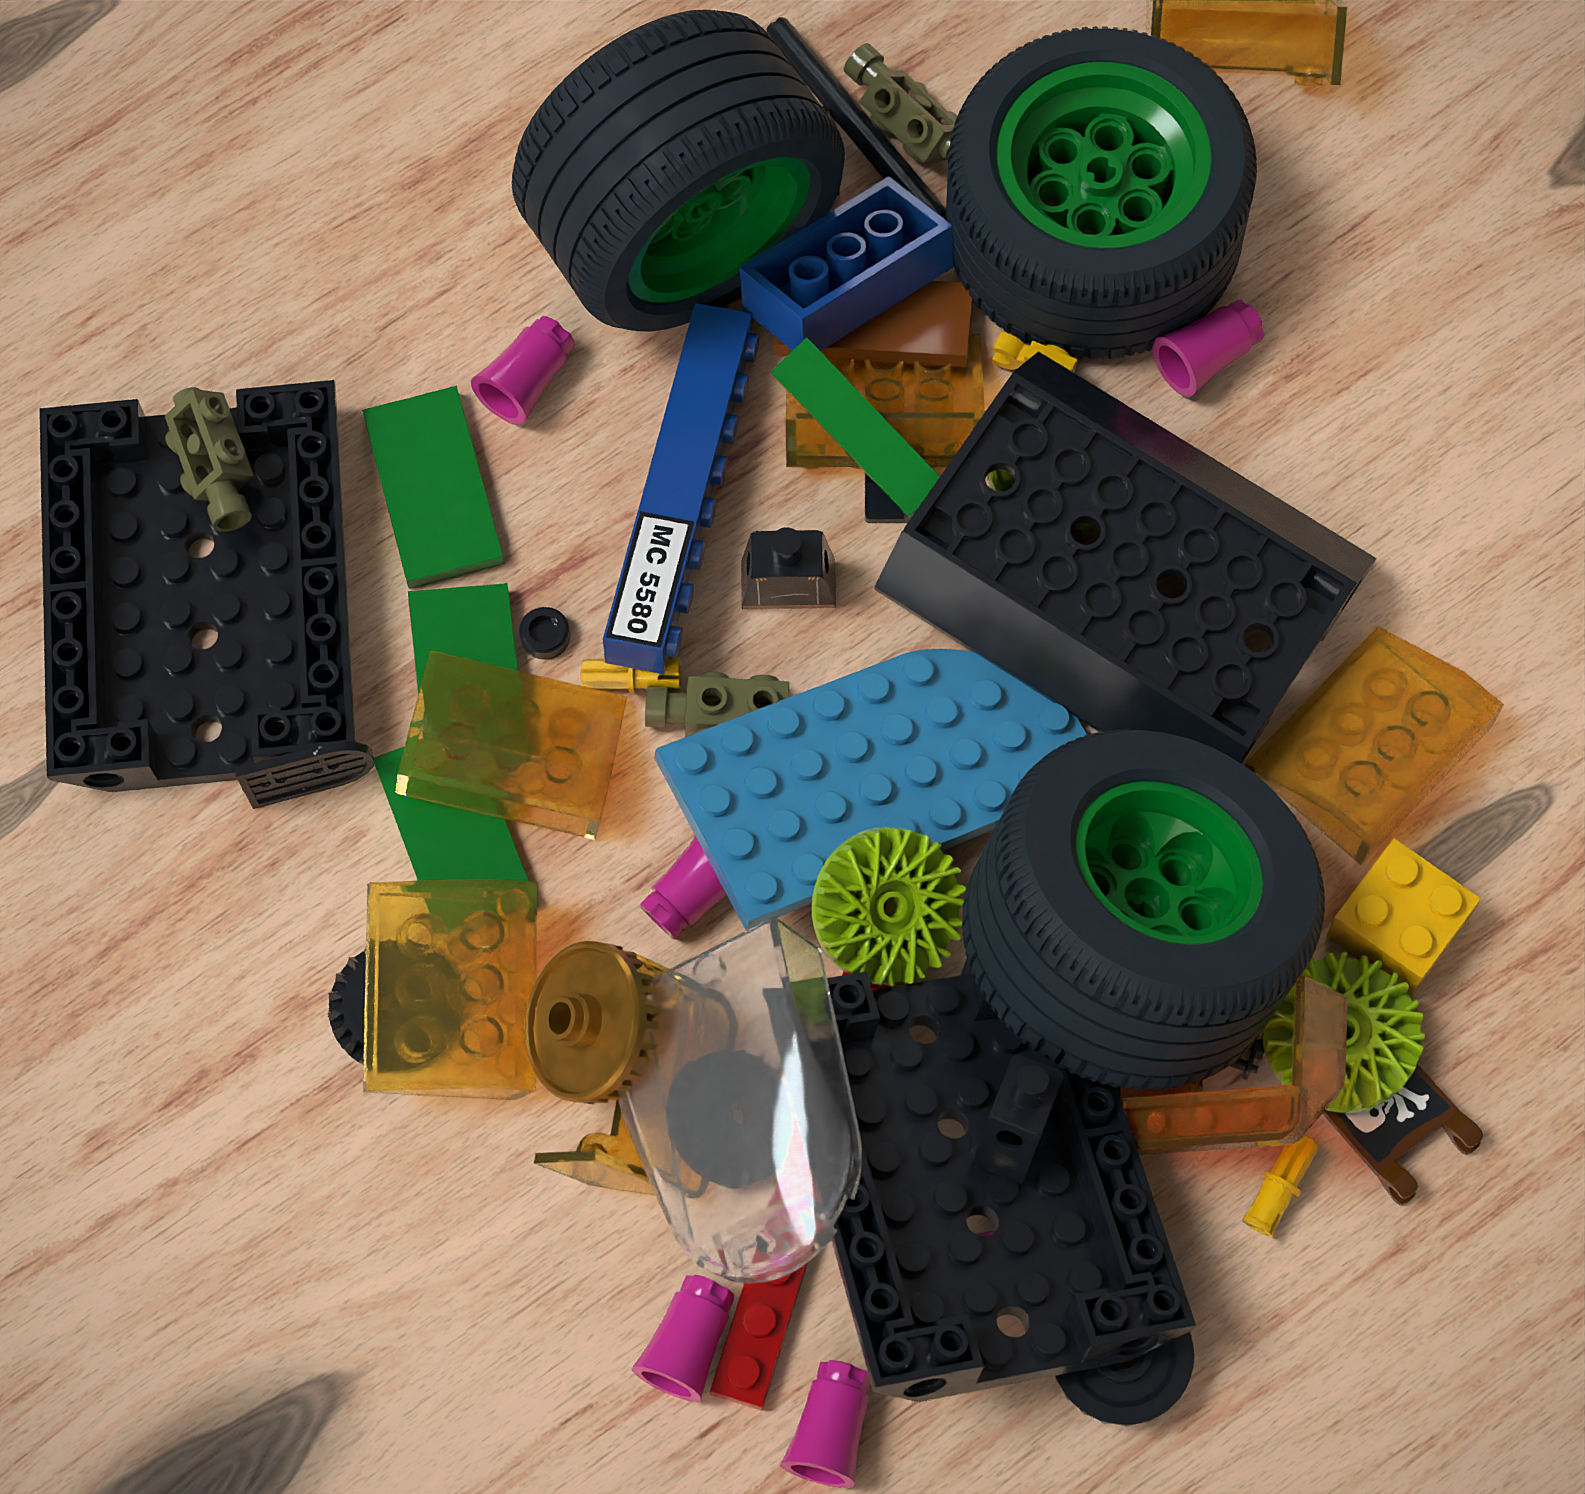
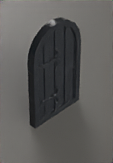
(304, 772)

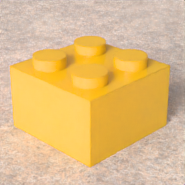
(1403, 915)

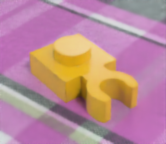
(1012, 353)

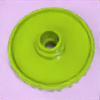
(919, 910)
(1379, 1021)

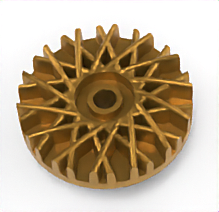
(589, 1022)

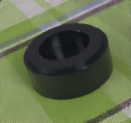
(544, 633)

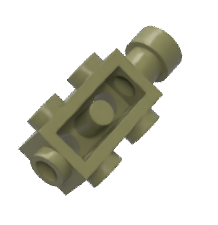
(893, 110)
(210, 455)
(735, 699)

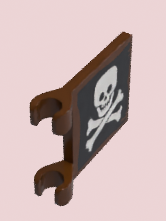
(1399, 1125)

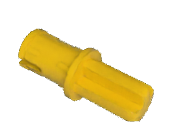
(601, 675)
(1280, 1186)

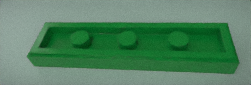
(856, 426)

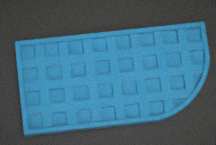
(900, 744)

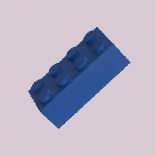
(847, 266)

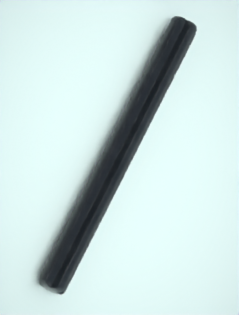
(849, 113)

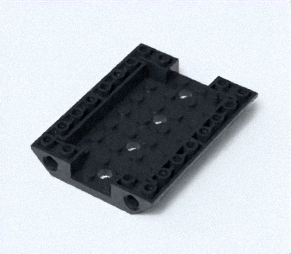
(131, 598)
(1090, 617)
(1071, 1246)

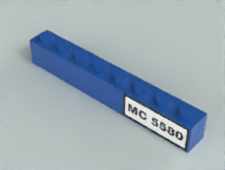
(679, 490)

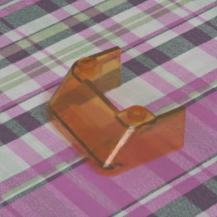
(1259, 1116)

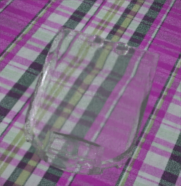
(747, 1106)

